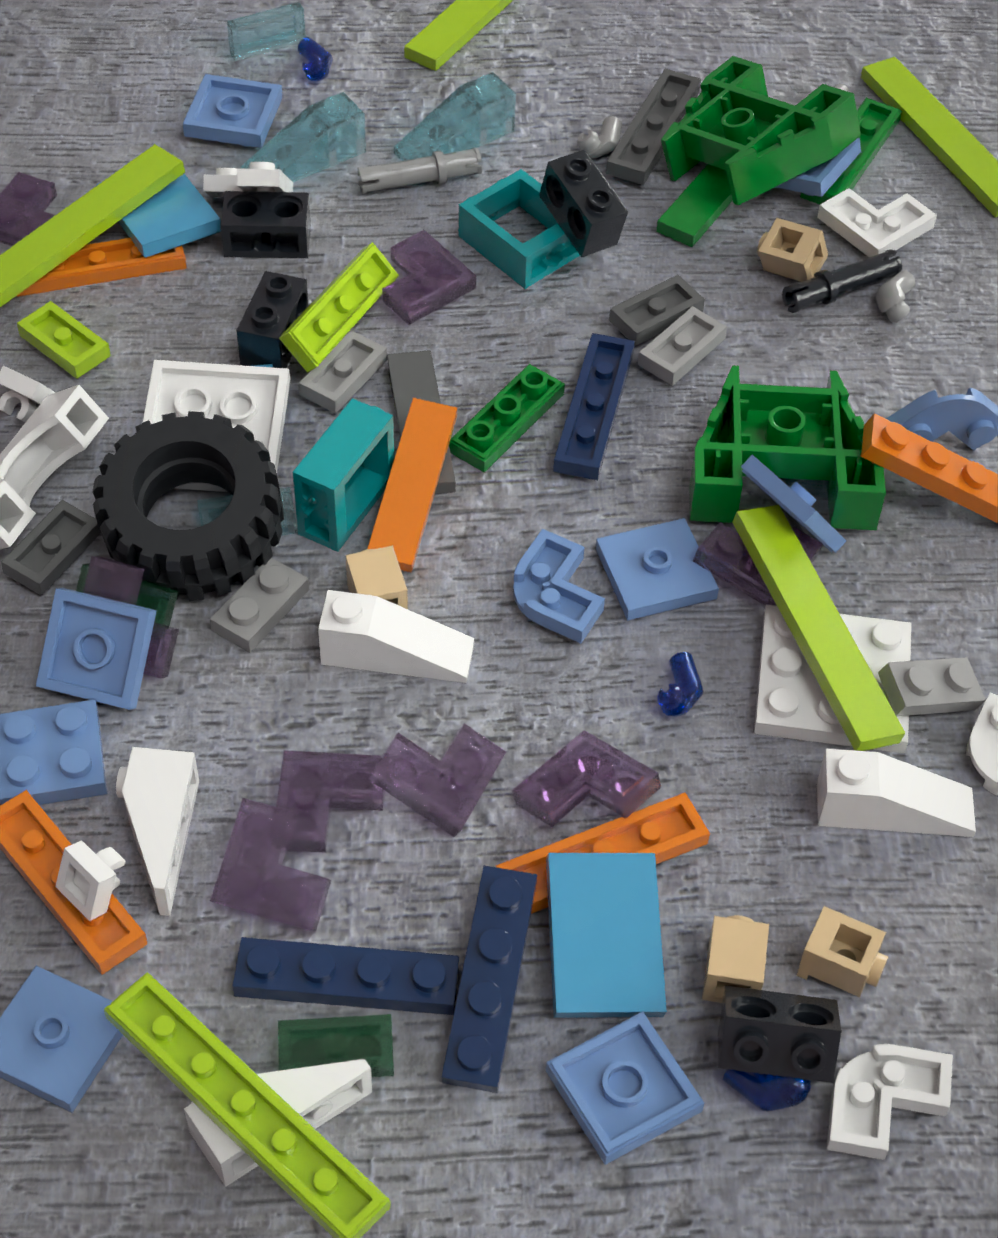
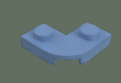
(968, 417)
(544, 590)

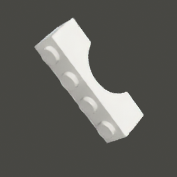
(49, 438)

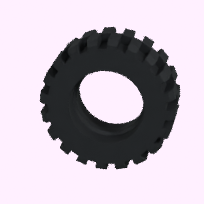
(179, 454)

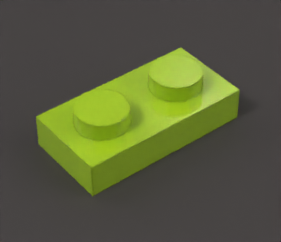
(63, 339)

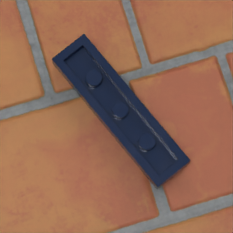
(594, 407)
(346, 976)
(489, 979)

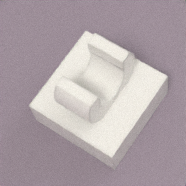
(21, 390)
(88, 878)

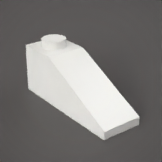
(387, 638)
(890, 795)
(159, 804)
(312, 1091)

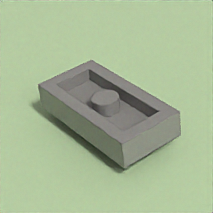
(682, 345)
(343, 371)
(259, 604)
(931, 686)

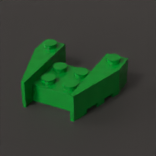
(755, 135)
(796, 436)

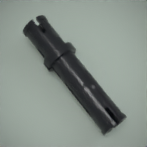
(829, 285)

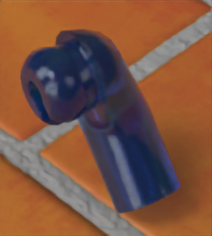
(318, 57)
(686, 689)
(768, 1091)

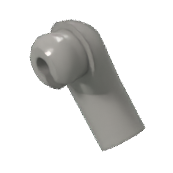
(604, 143)
(892, 294)

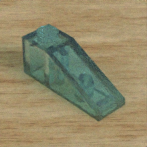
(464, 120)
(316, 139)

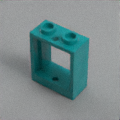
(521, 262)
(344, 474)

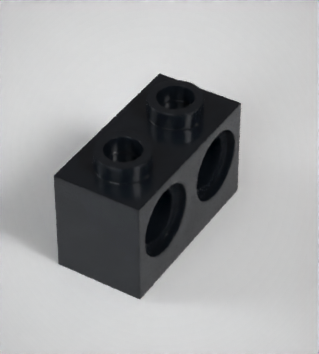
(583, 203)
(266, 224)
(269, 314)
(779, 1034)

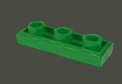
(506, 418)

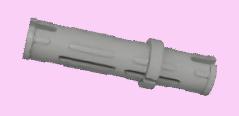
(420, 170)

